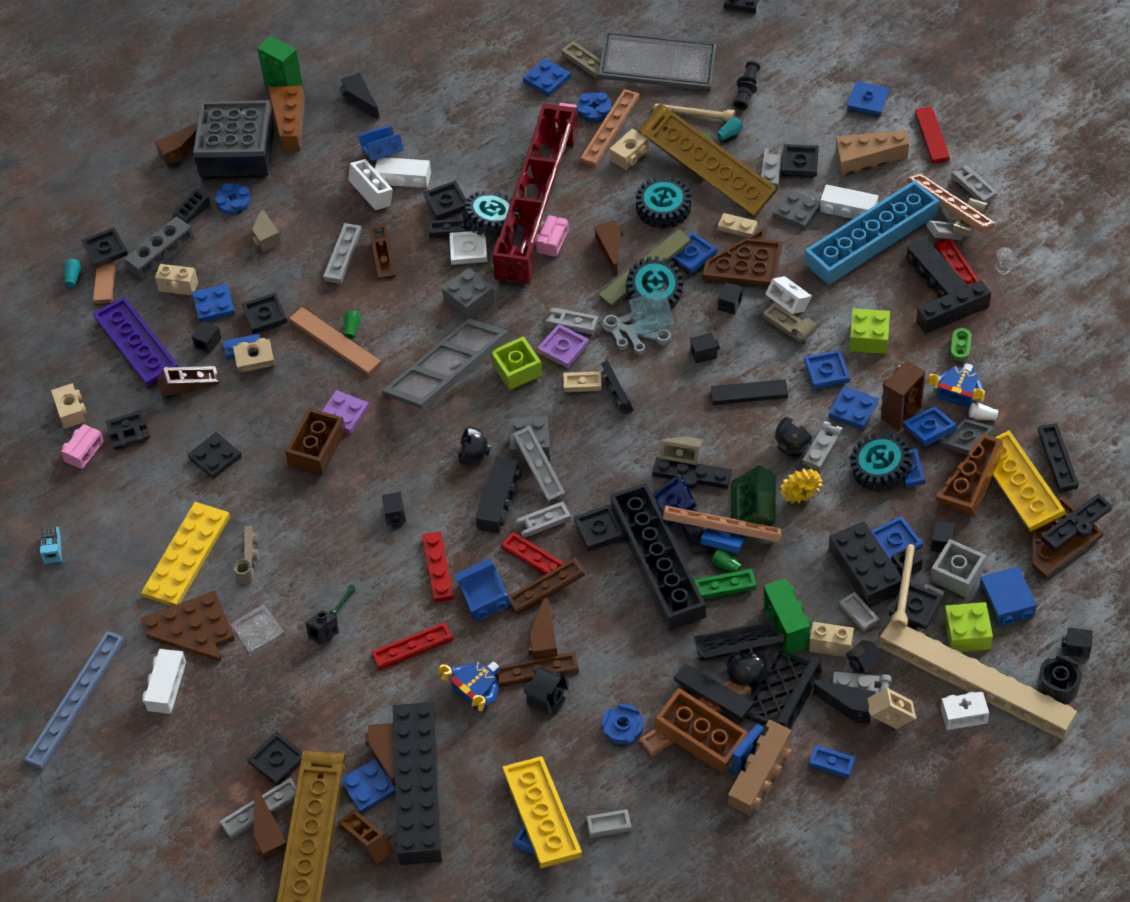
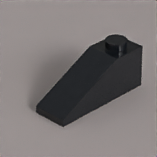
(359, 95)
(846, 699)

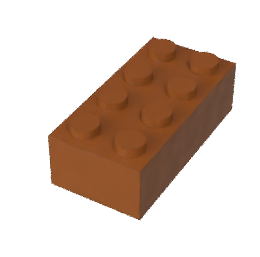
(699, 730)

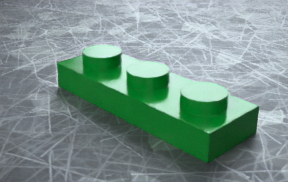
(726, 584)

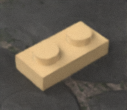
(737, 225)
(582, 381)

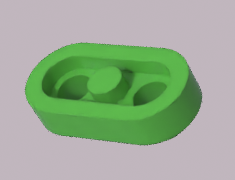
(961, 345)

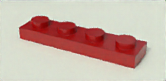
(437, 567)

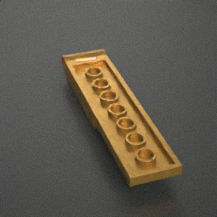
(707, 160)
(312, 826)

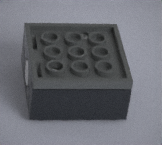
(234, 138)

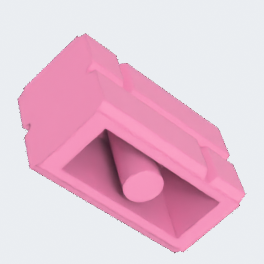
(551, 235)
(82, 446)

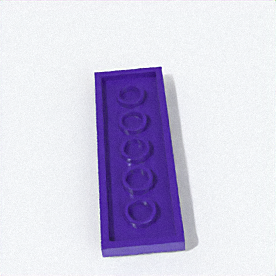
(134, 340)

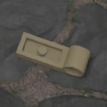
(962, 227)
(788, 323)
(247, 564)

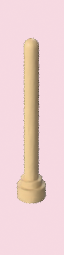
(726, 115)
(899, 618)

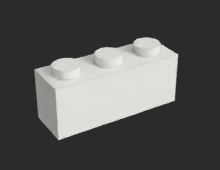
(404, 171)
(370, 184)
(846, 202)
(164, 681)

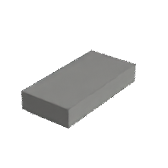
(943, 230)
(859, 612)
(608, 823)

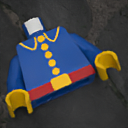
(958, 386)
(473, 682)

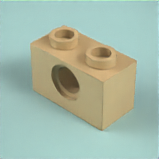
(629, 149)
(176, 279)
(262, 360)
(68, 405)
(831, 639)
(891, 708)

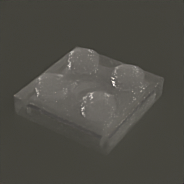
(257, 630)

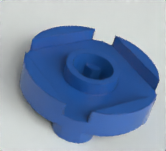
(587, 101)
(231, 191)
(623, 735)

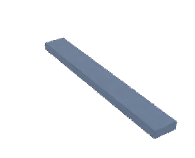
(74, 700)

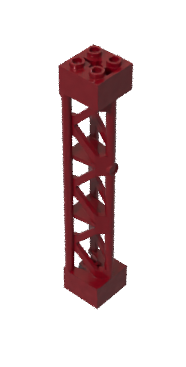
(556, 128)

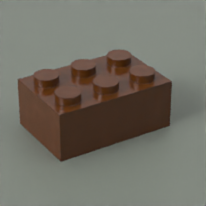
(902, 394)
(315, 441)

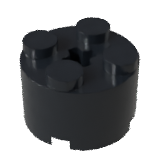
(1059, 679)
(546, 691)

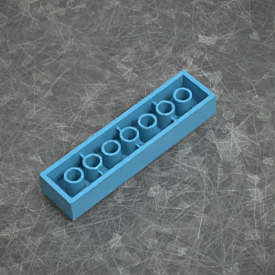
(871, 232)

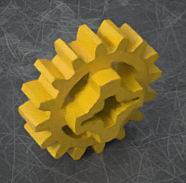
(801, 486)

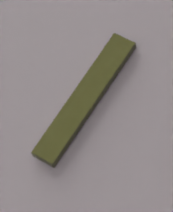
(668, 249)

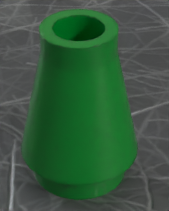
(351, 322)
(726, 561)

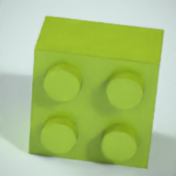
(869, 331)
(516, 363)
(968, 627)

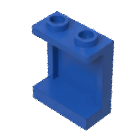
(380, 143)
(483, 589)
(1008, 596)

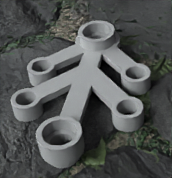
(615, 325)

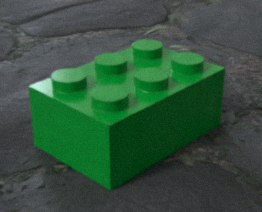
(279, 64)
(788, 615)

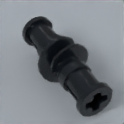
(747, 85)

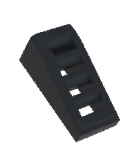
(196, 197)

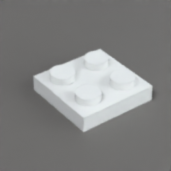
(468, 247)

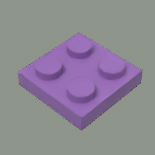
(563, 346)
(348, 407)

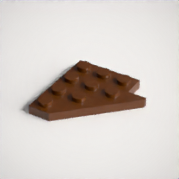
(746, 262)
(1049, 562)
(191, 626)

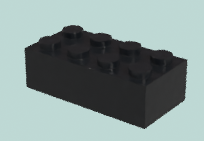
(865, 564)

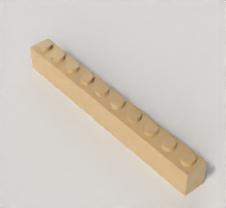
(976, 677)

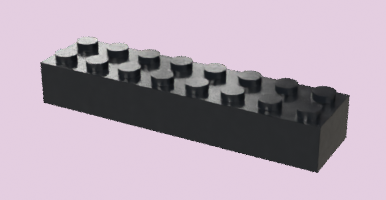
(658, 556)
(417, 784)

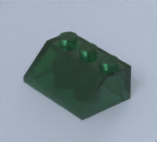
(754, 497)

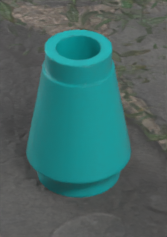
(730, 129)
(71, 272)

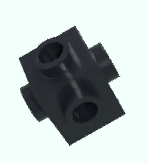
(322, 627)

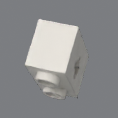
(788, 295)
(964, 710)

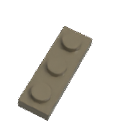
(582, 58)

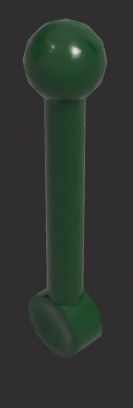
(351, 589)

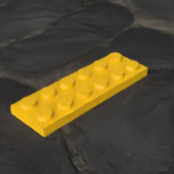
(1025, 486)
(185, 554)
(542, 812)

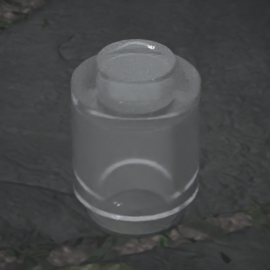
(1004, 260)

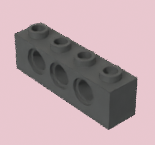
(159, 248)

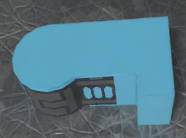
(51, 545)

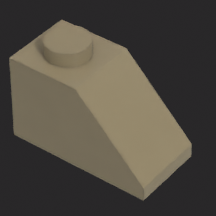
(265, 233)
(682, 449)

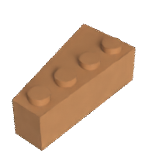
(870, 149)
(761, 768)

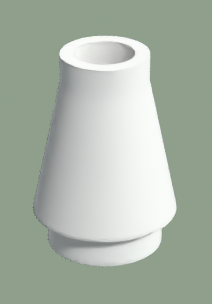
(982, 412)

